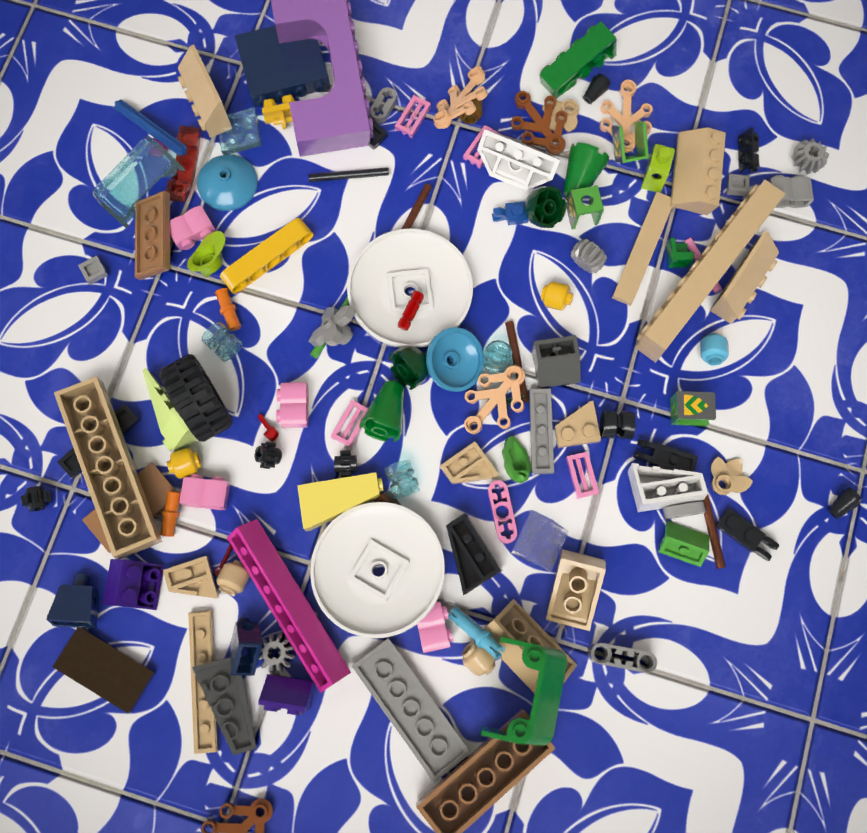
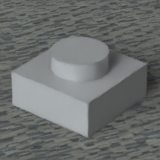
(738, 185)
(93, 270)

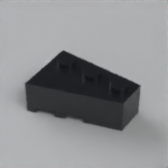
(472, 555)

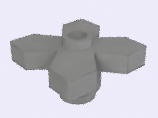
(334, 327)

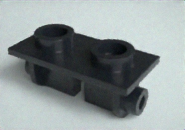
(748, 144)

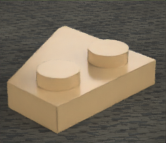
(578, 428)
(469, 466)
(192, 578)

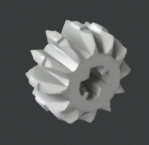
(810, 156)
(588, 256)
(276, 661)

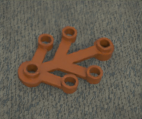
(540, 125)
(245, 810)

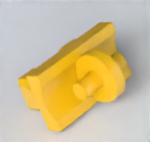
(278, 113)

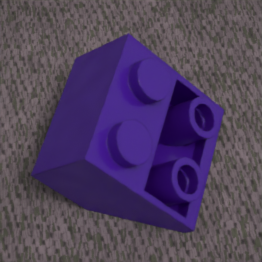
(133, 584)
(286, 693)

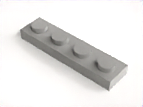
(541, 431)

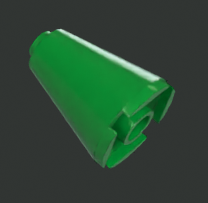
(583, 167)
(385, 413)

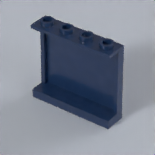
(280, 68)

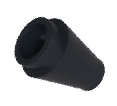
(596, 88)
(844, 503)

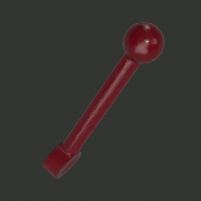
(218, 569)

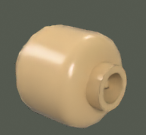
(233, 578)
(478, 659)

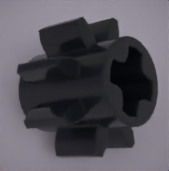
(268, 455)
(345, 463)
(36, 498)

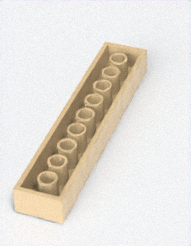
(708, 270)

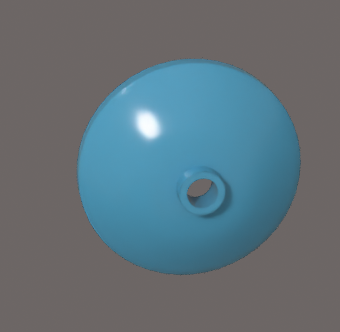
(228, 192)
(464, 355)

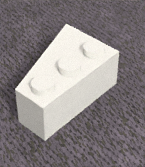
(662, 488)

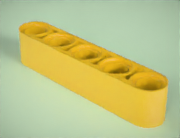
(266, 255)

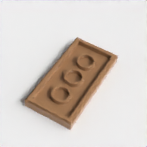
(152, 235)
(155, 489)

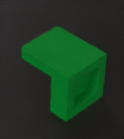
(678, 254)

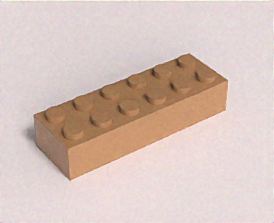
(479, 782)

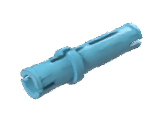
(482, 638)

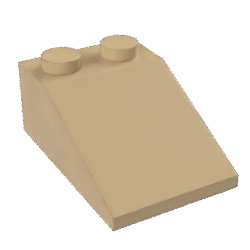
(576, 589)

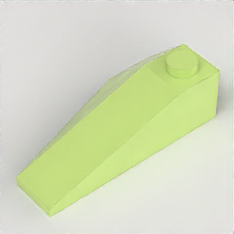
(171, 424)

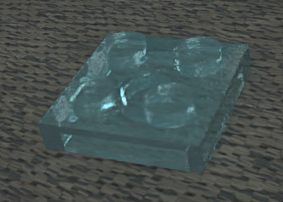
(244, 132)

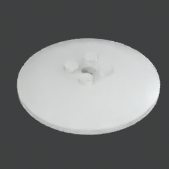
(403, 261)
(345, 564)

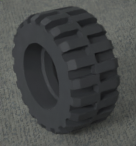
(195, 398)

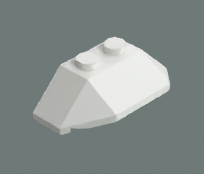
(516, 161)

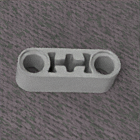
(628, 652)

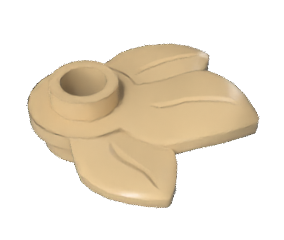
(571, 115)
(730, 474)

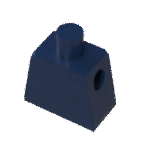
(75, 605)
(247, 636)

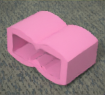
(190, 228)
(293, 405)
(204, 492)
(433, 630)

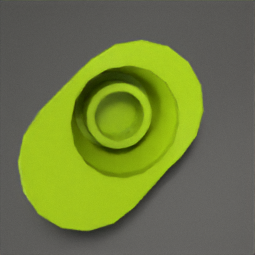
(208, 255)

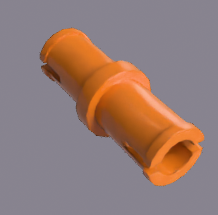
(228, 309)
(170, 513)

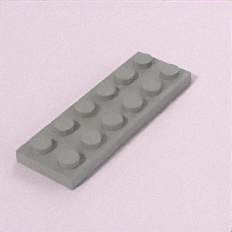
(411, 710)

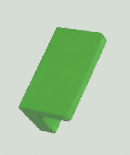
(684, 544)

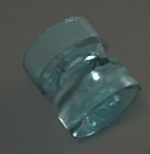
(220, 340)
(497, 357)
(402, 480)

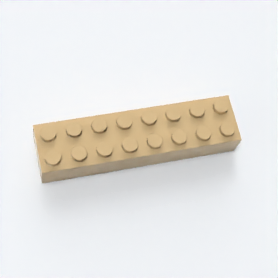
(107, 468)

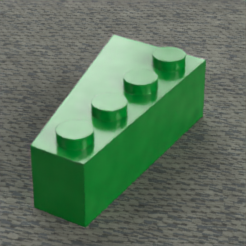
(579, 60)

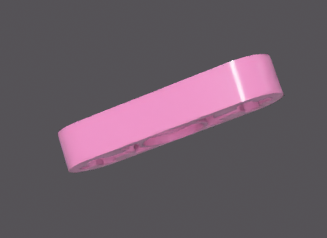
(504, 495)

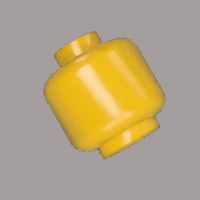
(556, 295)
(184, 463)

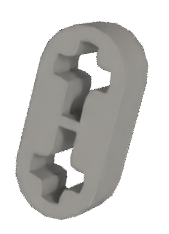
(380, 103)
(684, 510)

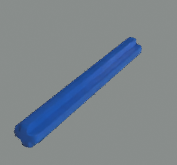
(150, 127)

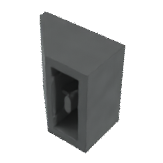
(556, 361)

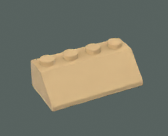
(203, 94)
(698, 170)
(746, 279)
(519, 625)

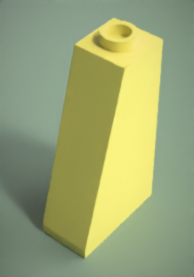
(328, 499)

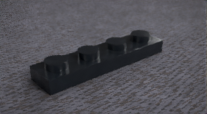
(127, 420)

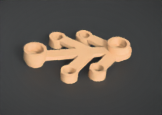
(447, 113)
(625, 120)
(495, 397)

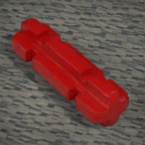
(410, 310)

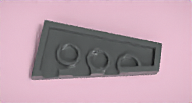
(228, 703)

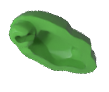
(516, 460)

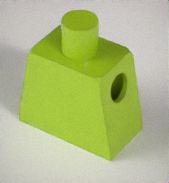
(658, 163)

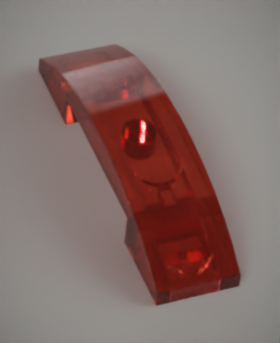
(182, 182)

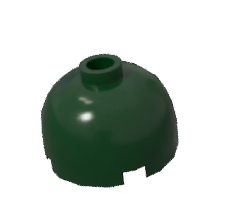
(545, 207)
(409, 366)

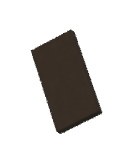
(104, 669)

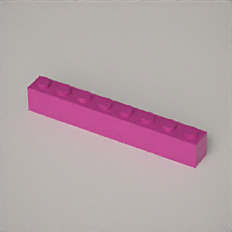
(288, 605)

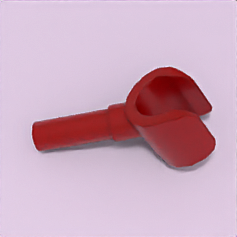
(271, 433)

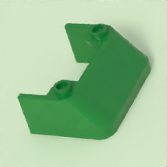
(541, 726)

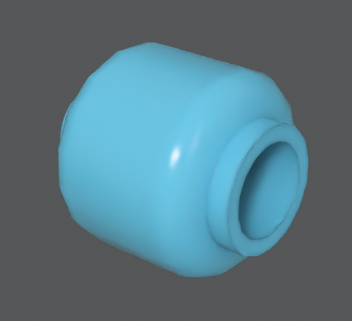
(714, 349)

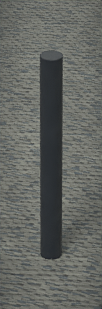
(348, 174)

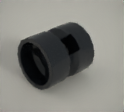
(617, 424)

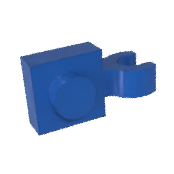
(513, 213)

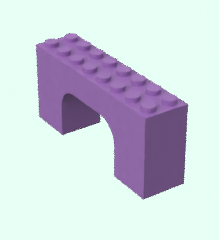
(341, 116)

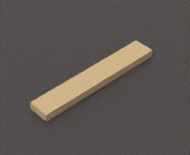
(643, 249)
(202, 652)

